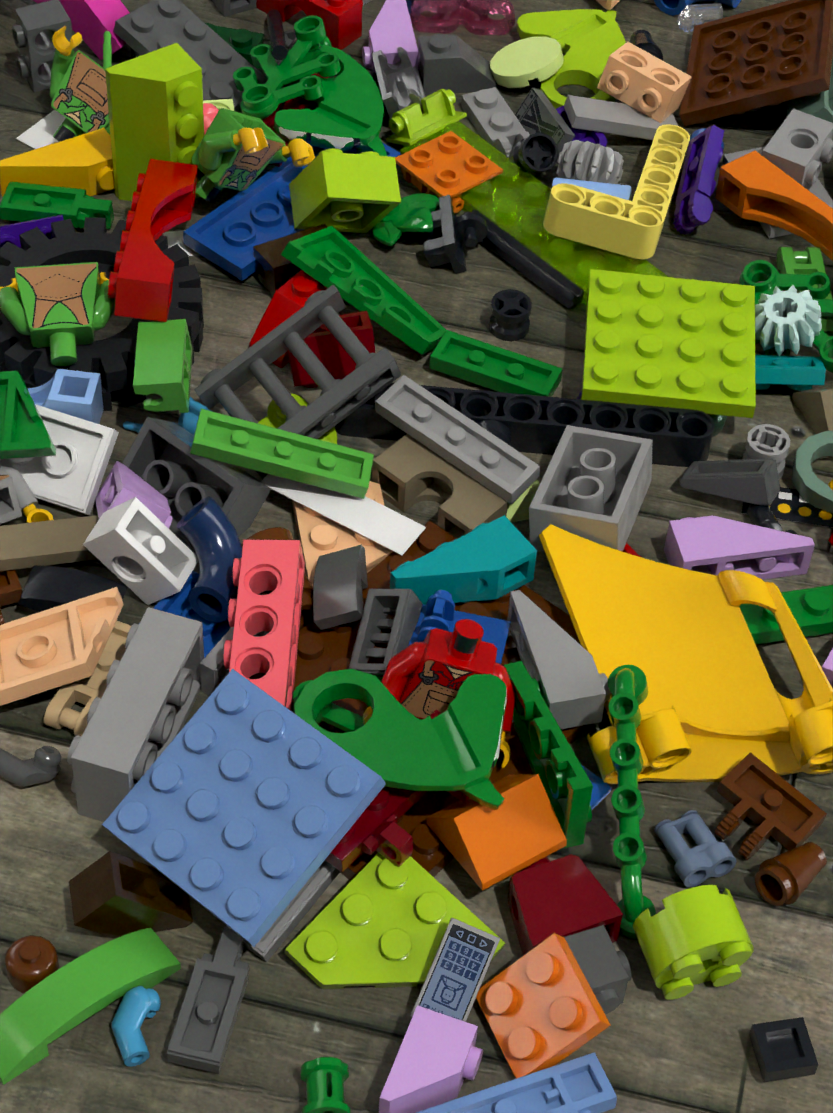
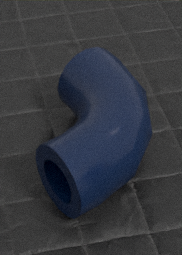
(216, 548)

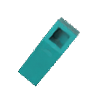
(473, 567)

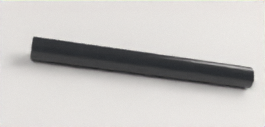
(276, 34)

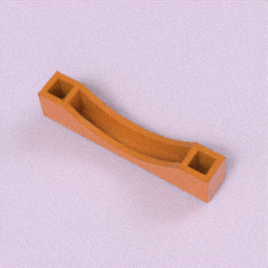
(766, 194)

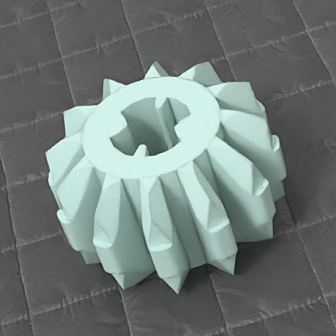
(787, 320)

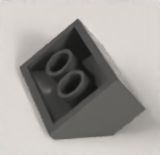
(165, 462)

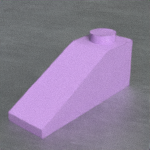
(389, 31)
(723, 544)

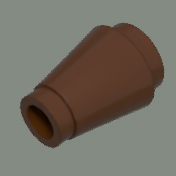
(789, 873)

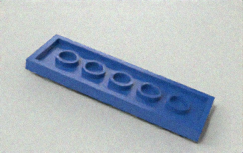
(251, 219)

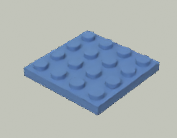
(244, 806)

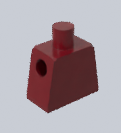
(559, 899)

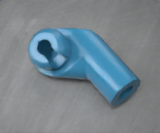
(134, 1008)

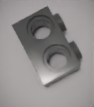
(34, 40)

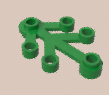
(263, 99)
(764, 271)

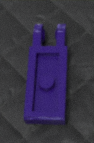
(698, 181)

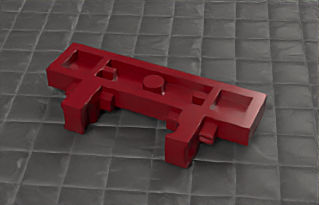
(379, 829)

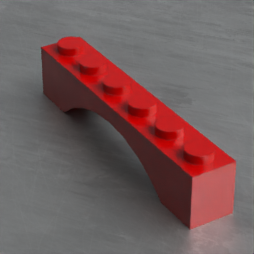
(141, 270)

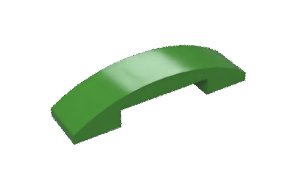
(77, 994)

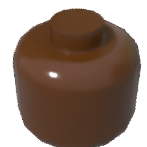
(30, 962)

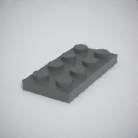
(171, 22)

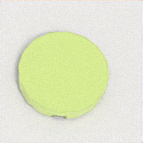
(526, 61)

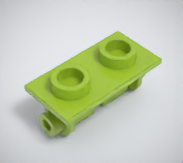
(412, 125)

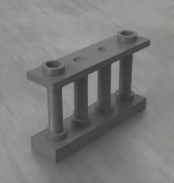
(337, 397)

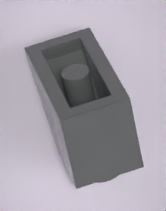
(451, 64)

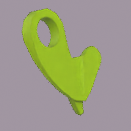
(585, 39)

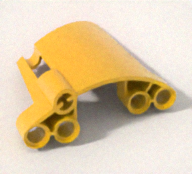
(701, 666)

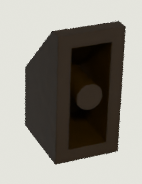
(126, 896)

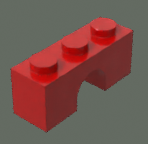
(340, 17)

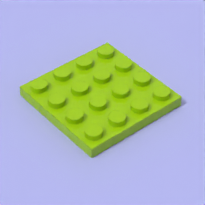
(670, 343)

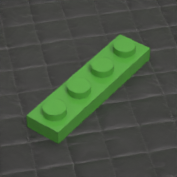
(282, 453)

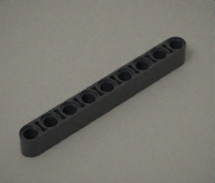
(540, 422)

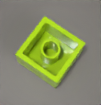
(345, 191)

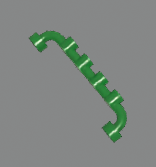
(627, 691)

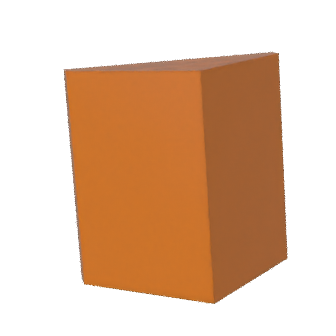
(502, 840)

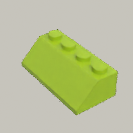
(153, 113)

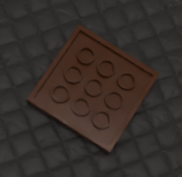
(758, 59)

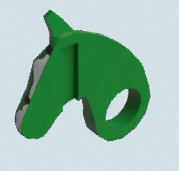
(416, 754)

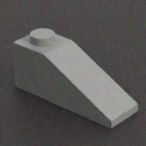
(559, 664)

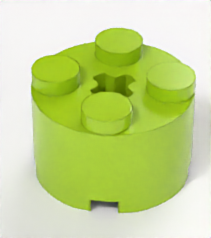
(694, 940)

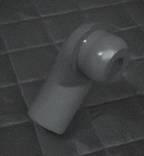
(31, 771)

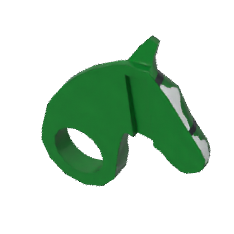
(347, 112)

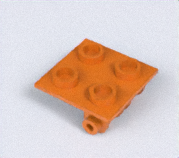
(446, 167)

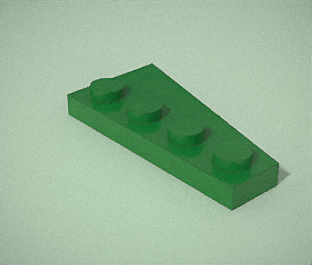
(336, 261)
(551, 756)

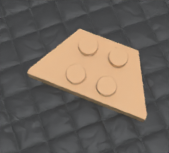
(323, 536)
(55, 645)

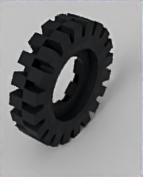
(109, 356)

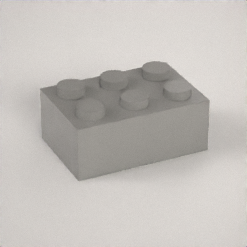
(593, 486)

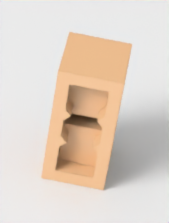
(644, 82)

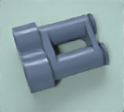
(695, 863)

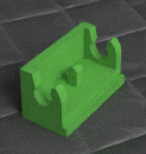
(163, 364)

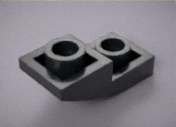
(58, 585)

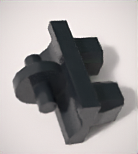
(450, 235)

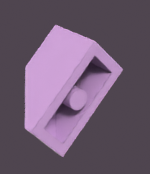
(124, 485)
(431, 1063)

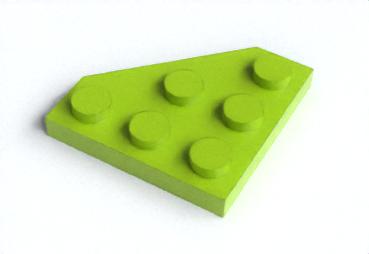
(380, 929)

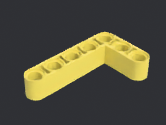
(617, 223)

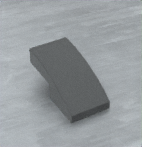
(339, 587)

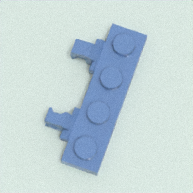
(563, 1088)

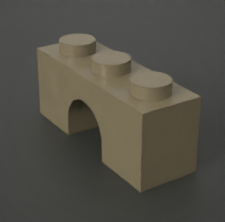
(415, 473)

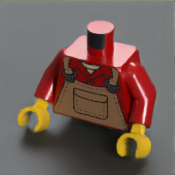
(431, 672)

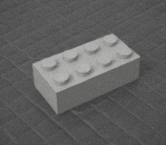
(139, 712)

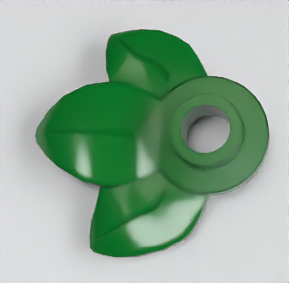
(409, 216)

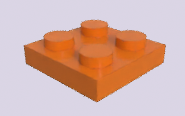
(541, 1008)

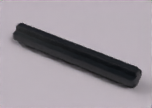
(531, 265)

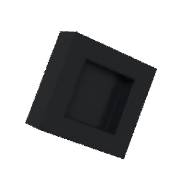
(783, 1049)

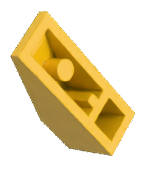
(71, 163)

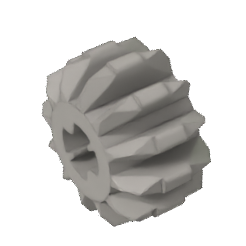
(589, 162)

